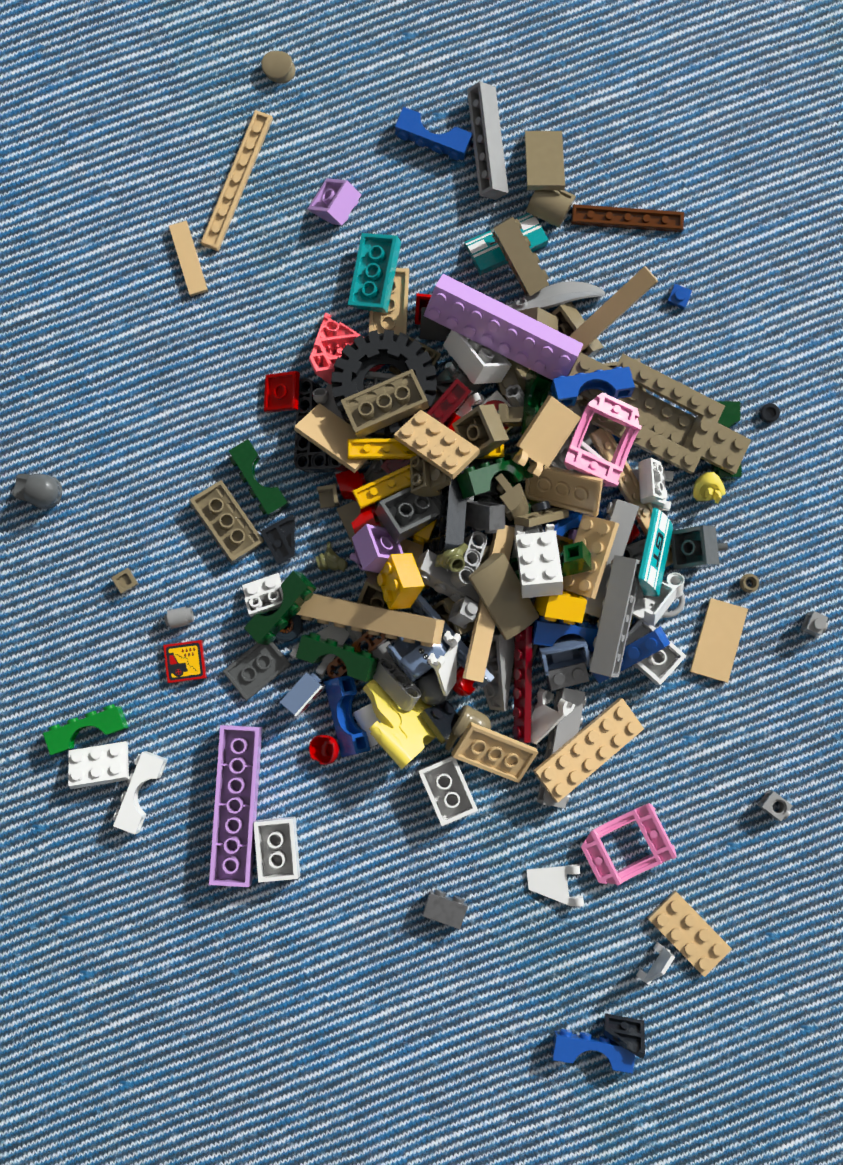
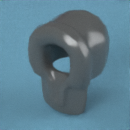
(38, 489)
(430, 689)

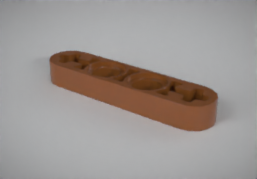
(343, 670)

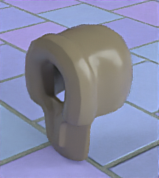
(466, 715)

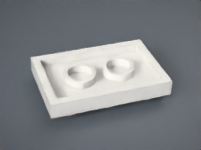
(98, 765)

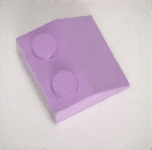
(335, 201)

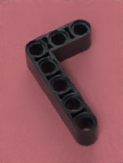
(311, 452)
(451, 520)

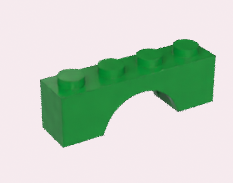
(63, 738)

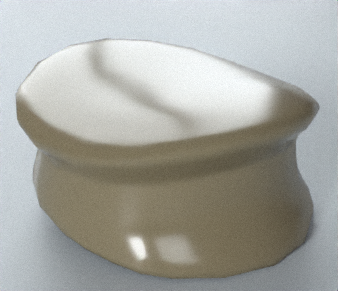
(278, 66)

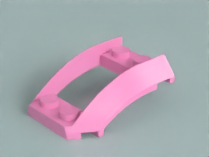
(591, 464)
(653, 834)

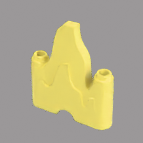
(400, 731)

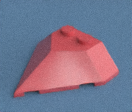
(329, 345)

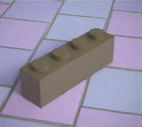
(519, 256)

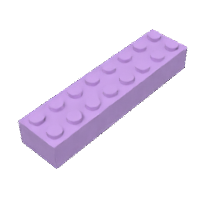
(502, 328)
(235, 806)

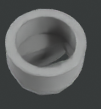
(320, 395)

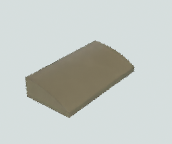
(385, 403)
(226, 522)
(502, 596)

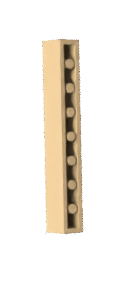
(373, 619)

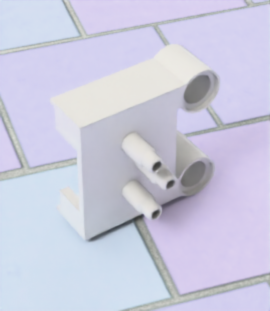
(652, 608)

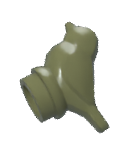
(452, 559)
(331, 560)

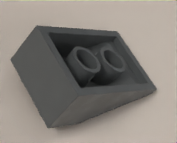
(407, 513)

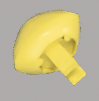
(708, 488)

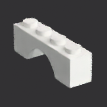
(131, 816)

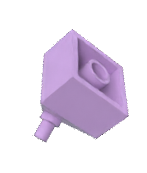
(373, 548)

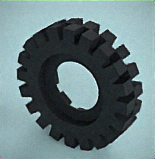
(378, 350)

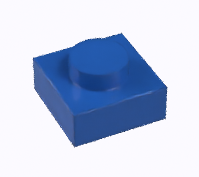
(679, 296)

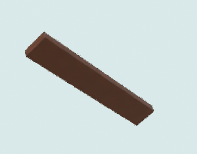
(627, 218)

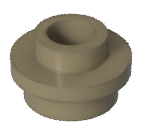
(755, 583)

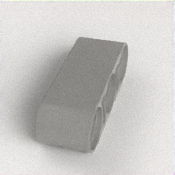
(475, 554)
(396, 684)

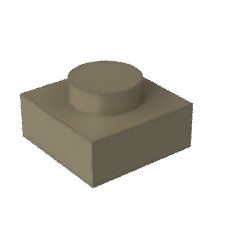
(125, 581)

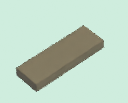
(541, 517)

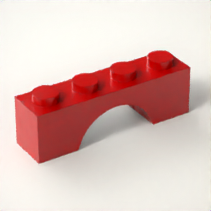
(347, 483)

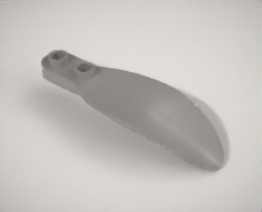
(558, 294)

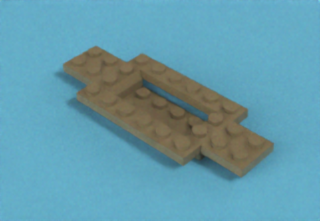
(666, 429)

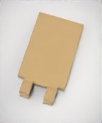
(545, 435)

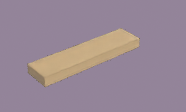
(188, 258)

